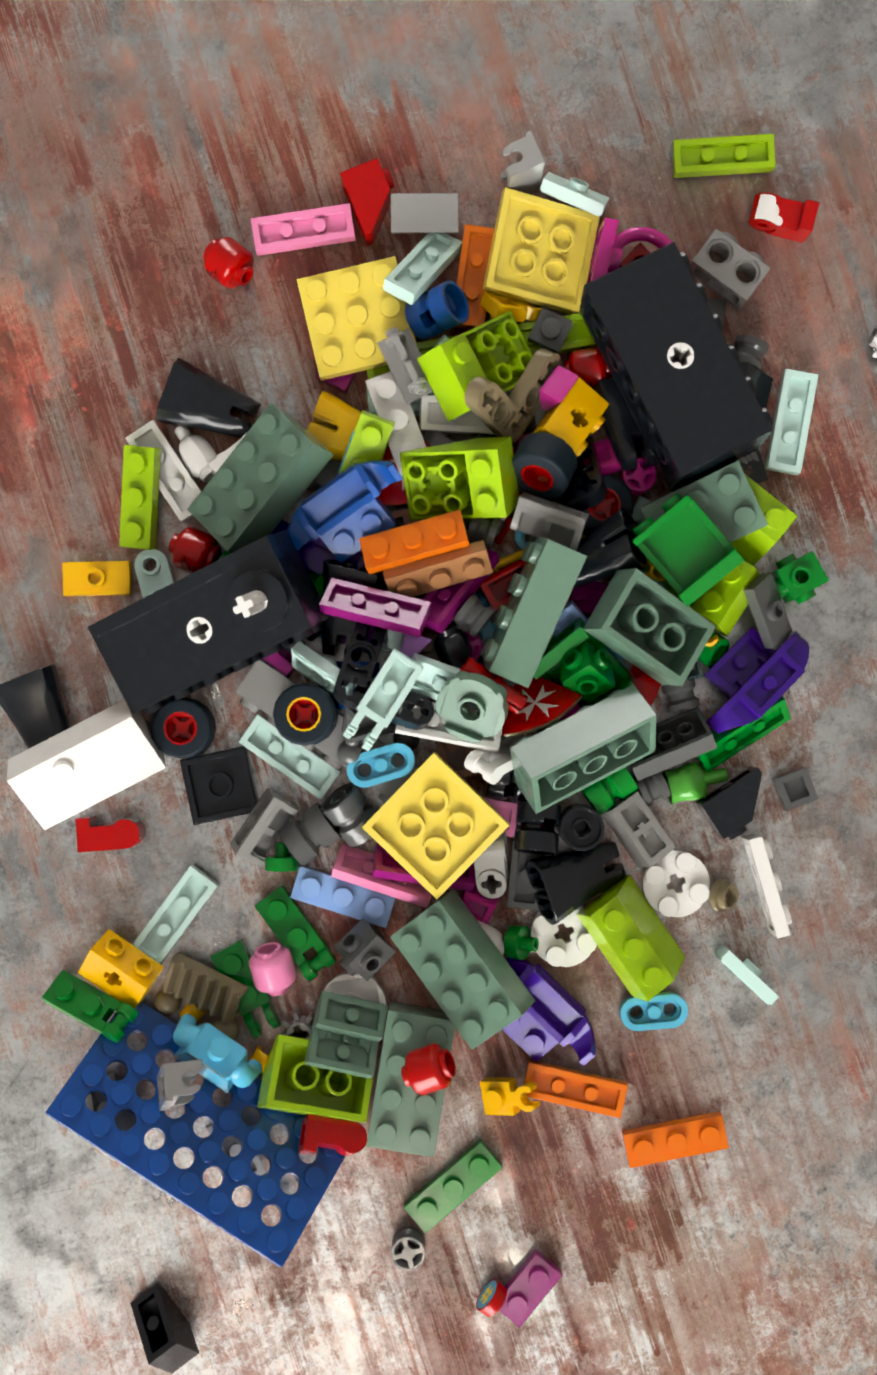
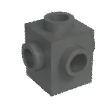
(364, 950)

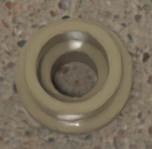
(723, 895)

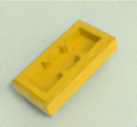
(97, 578)

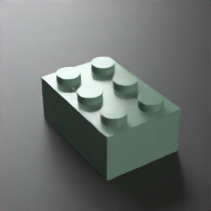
(724, 499)
(649, 627)

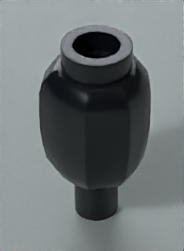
(453, 646)

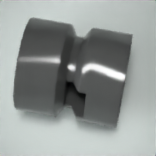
(348, 810)
(306, 836)

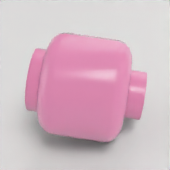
(272, 969)

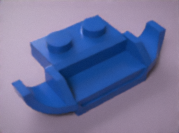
(346, 509)

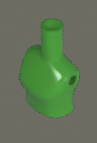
(691, 782)

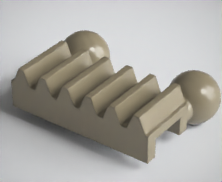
(204, 987)

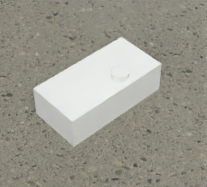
(84, 764)

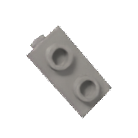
(401, 357)

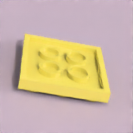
(540, 251)
(350, 315)
(436, 825)

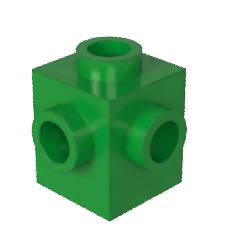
(799, 577)
(587, 671)

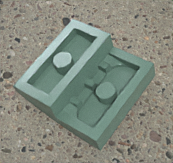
(346, 1034)

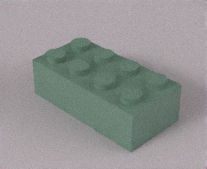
(260, 480)
(532, 610)
(584, 748)
(463, 969)
(399, 1115)

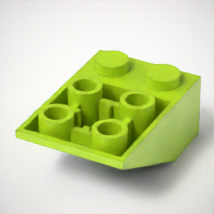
(489, 350)
(463, 476)
(725, 600)

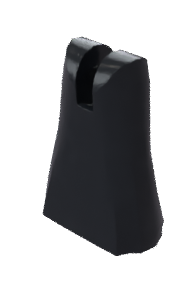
(203, 402)
(622, 428)
(610, 549)
(335, 626)
(35, 705)
(572, 879)

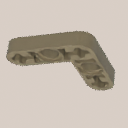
(519, 408)

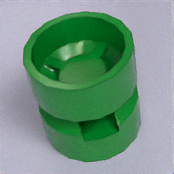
(604, 792)

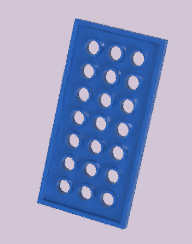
(187, 1184)

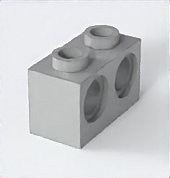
(722, 277)

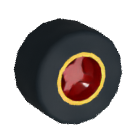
(294, 714)

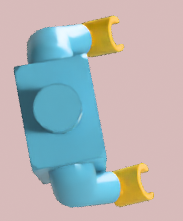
(221, 1056)

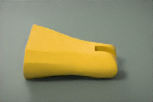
(334, 423)

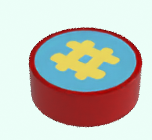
(491, 1298)

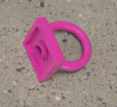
(609, 246)

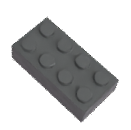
(676, 742)

